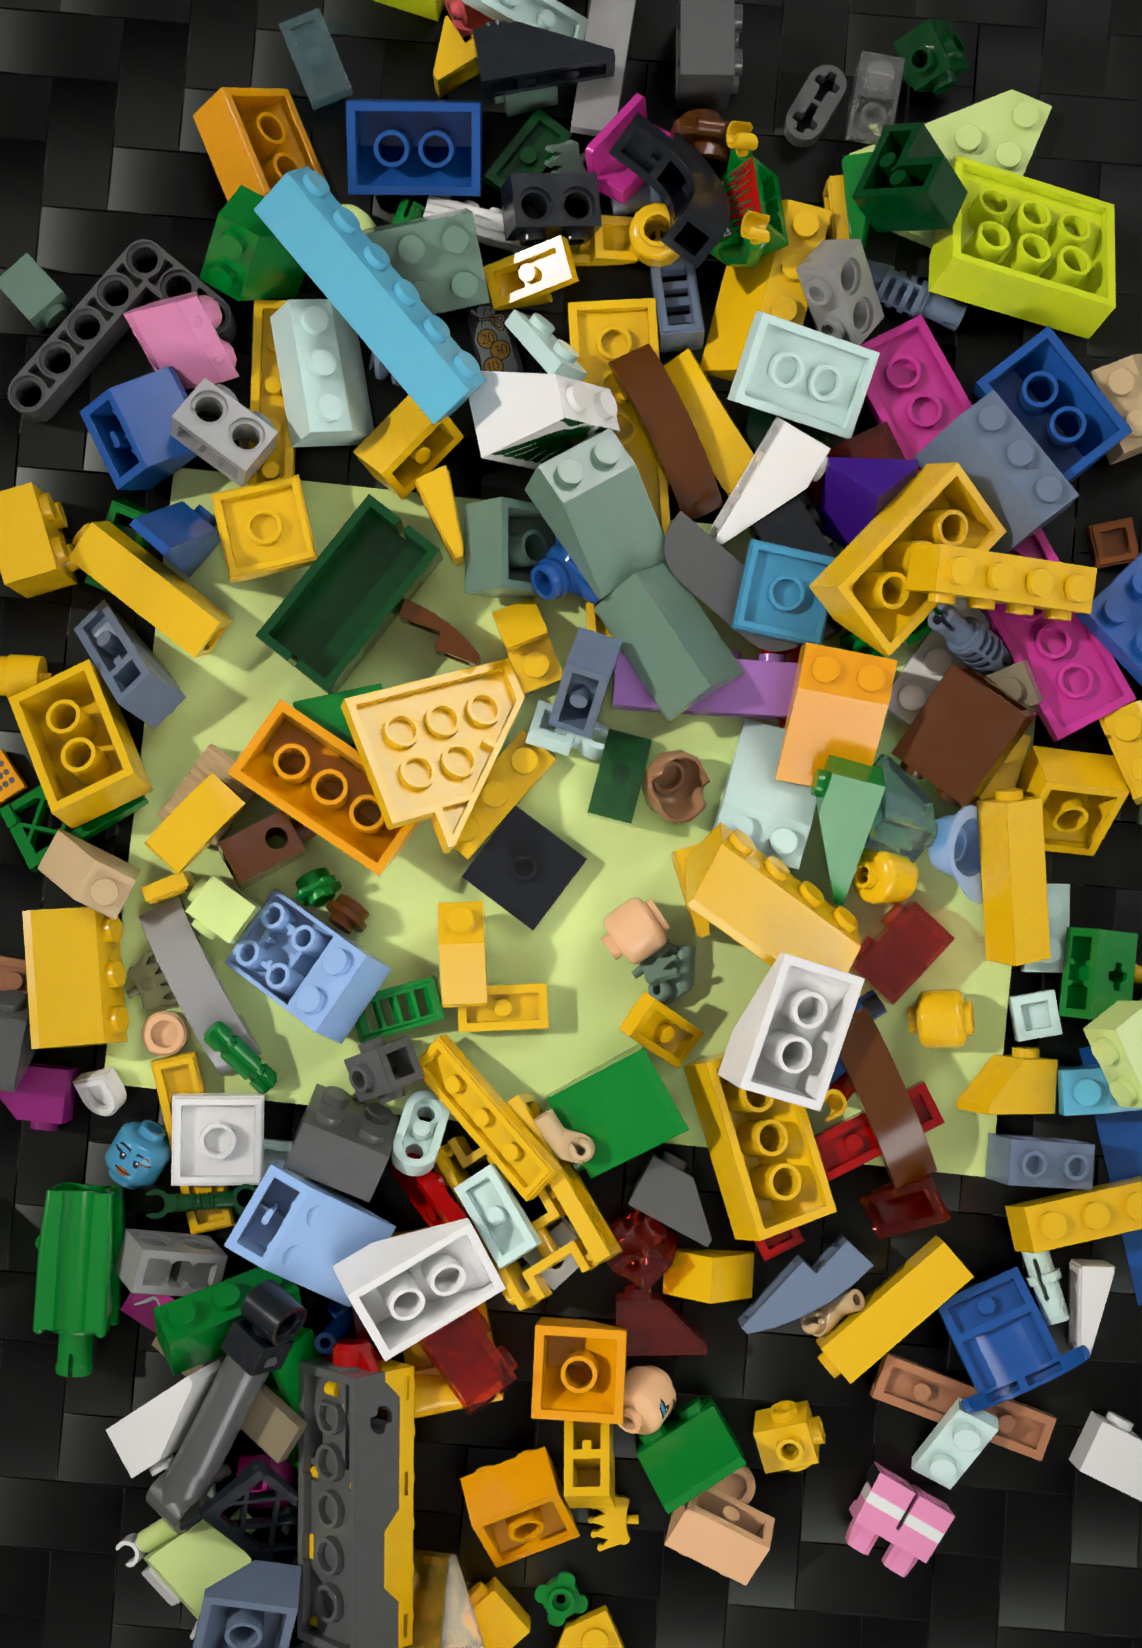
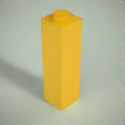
(149, 587)
(1013, 878)
(893, 1310)

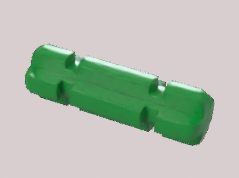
(240, 1057)

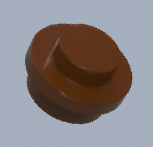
(347, 914)

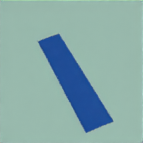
(1122, 1151)

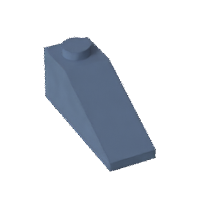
(128, 665)

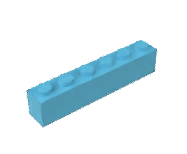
(370, 293)

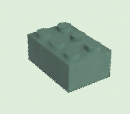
(438, 258)

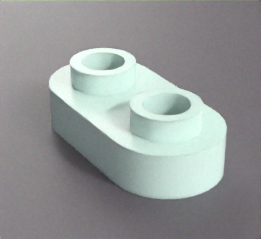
(418, 1135)

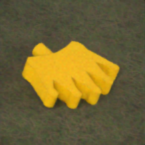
(614, 1523)

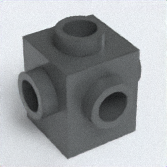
(383, 1069)

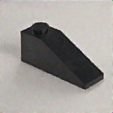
(530, 58)

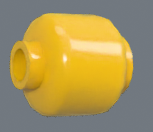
(646, 223)
(884, 877)
(942, 1018)

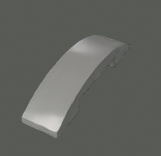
(192, 976)

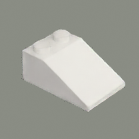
(792, 1032)
(417, 1283)

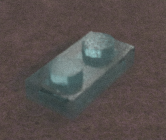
(316, 58)

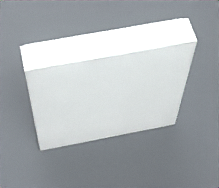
(217, 1139)

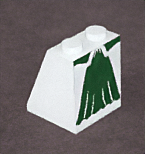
(537, 416)

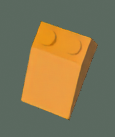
(834, 710)

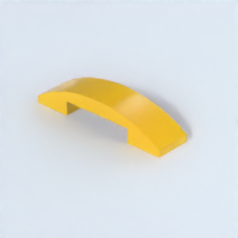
(718, 433)

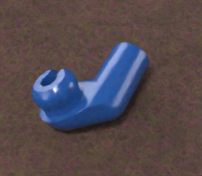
(336, 1328)

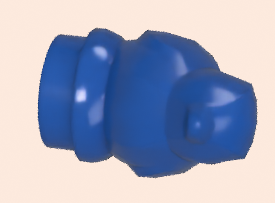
(559, 575)

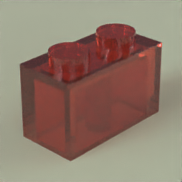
(900, 950)
(470, 1361)

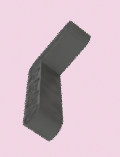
(96, 309)

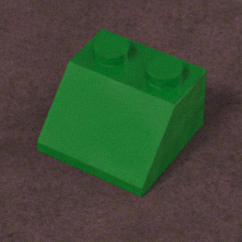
(247, 257)
(689, 1453)

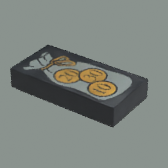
(491, 339)

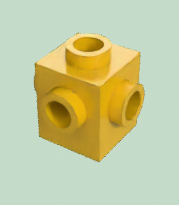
(788, 1436)

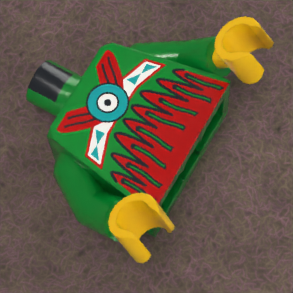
(754, 202)

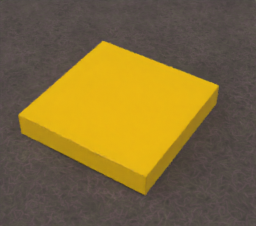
(264, 528)

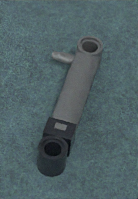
(252, 1350)

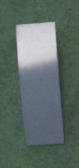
(806, 1287)

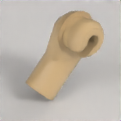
(563, 1142)
(826, 1317)

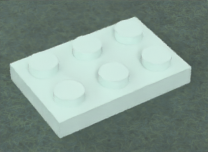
(803, 375)

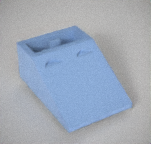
(308, 967)
(303, 1230)

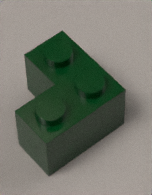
(909, 183)

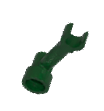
(189, 1202)

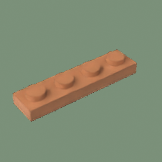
(934, 1393)

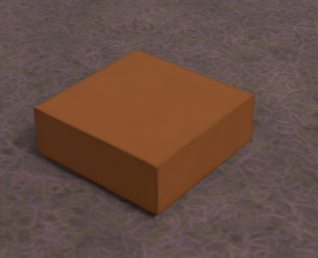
(1112, 543)

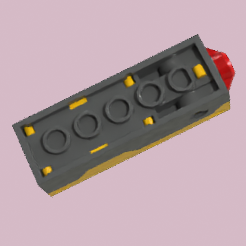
(356, 1499)

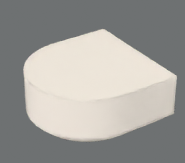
(101, 1091)

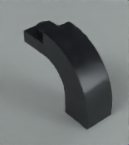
(683, 181)

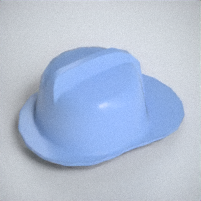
(958, 850)

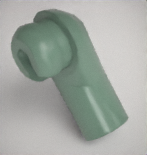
(673, 989)

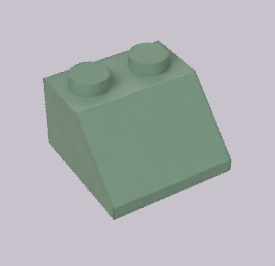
(503, 546)

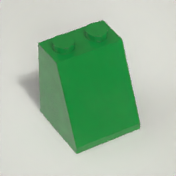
(619, 1108)

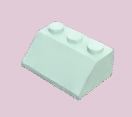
(321, 375)

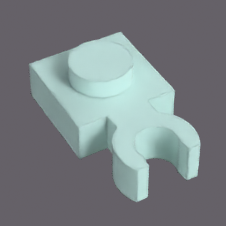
(560, 740)

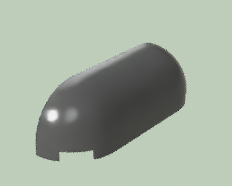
(710, 573)

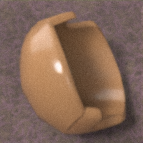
(675, 786)

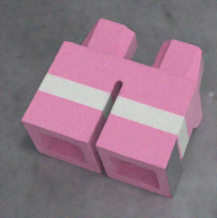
(899, 1514)

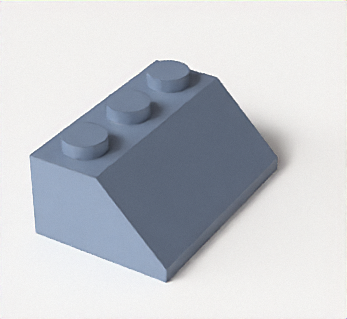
(1005, 468)
(250, 1608)

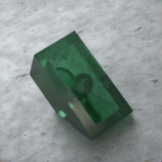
(619, 777)

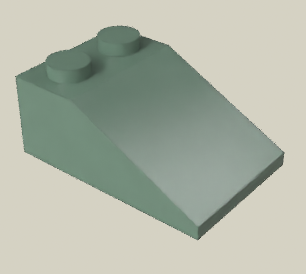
(599, 511)

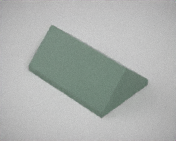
(667, 639)

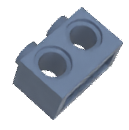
(1040, 1161)

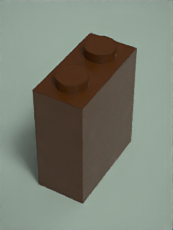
(963, 735)

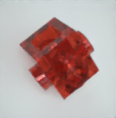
(645, 1247)

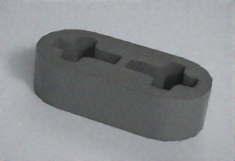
(807, 101)

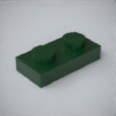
(527, 149)

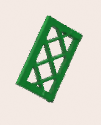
(26, 840)

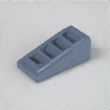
(678, 331)

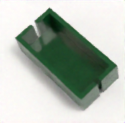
(350, 595)

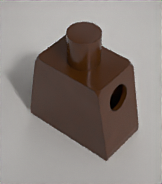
(252, 859)

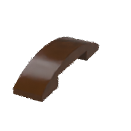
(668, 431)
(885, 1102)

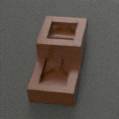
(450, 641)

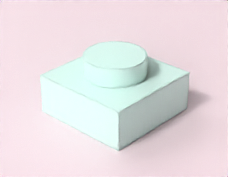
(1034, 1015)

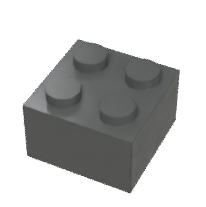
(707, 53)
(343, 1142)

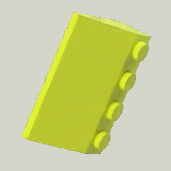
(1027, 251)

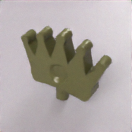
(149, 983)

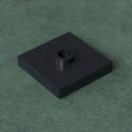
(524, 867)

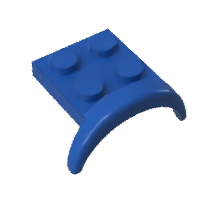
(1003, 1340)

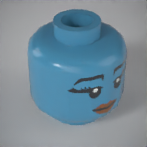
(138, 1154)

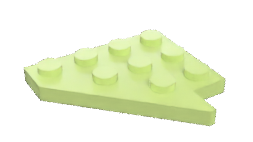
(992, 132)

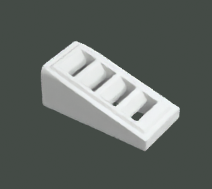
(1087, 1297)

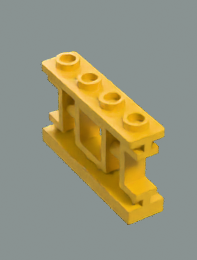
(561, 1197)

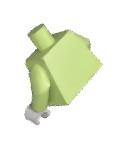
(187, 1560)

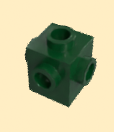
(932, 56)

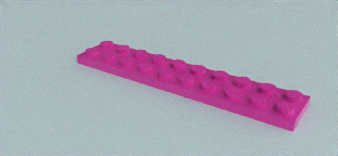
(1073, 670)

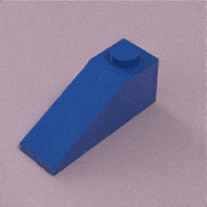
(180, 534)

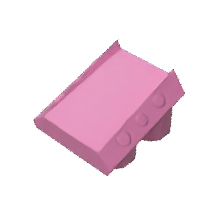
(184, 336)

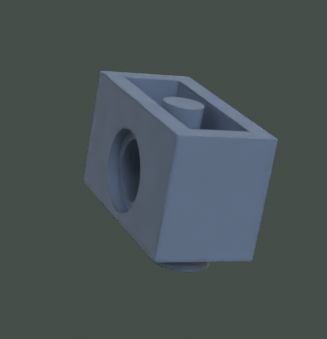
(584, 682)

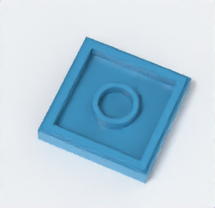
(776, 594)

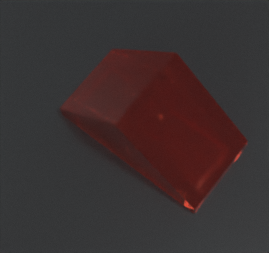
(905, 1208)

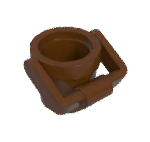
(707, 134)

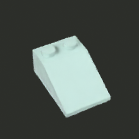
(767, 810)

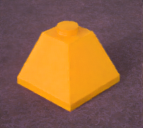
(578, 1371)

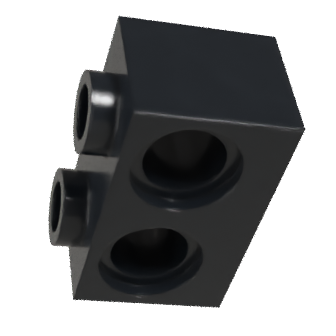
(547, 196)

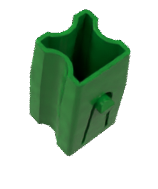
(76, 1269)

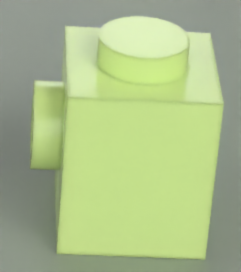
(220, 909)

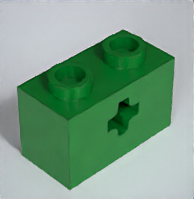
(1096, 971)

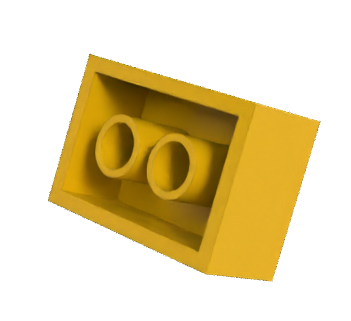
(79, 745)

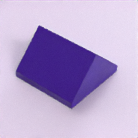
(857, 491)

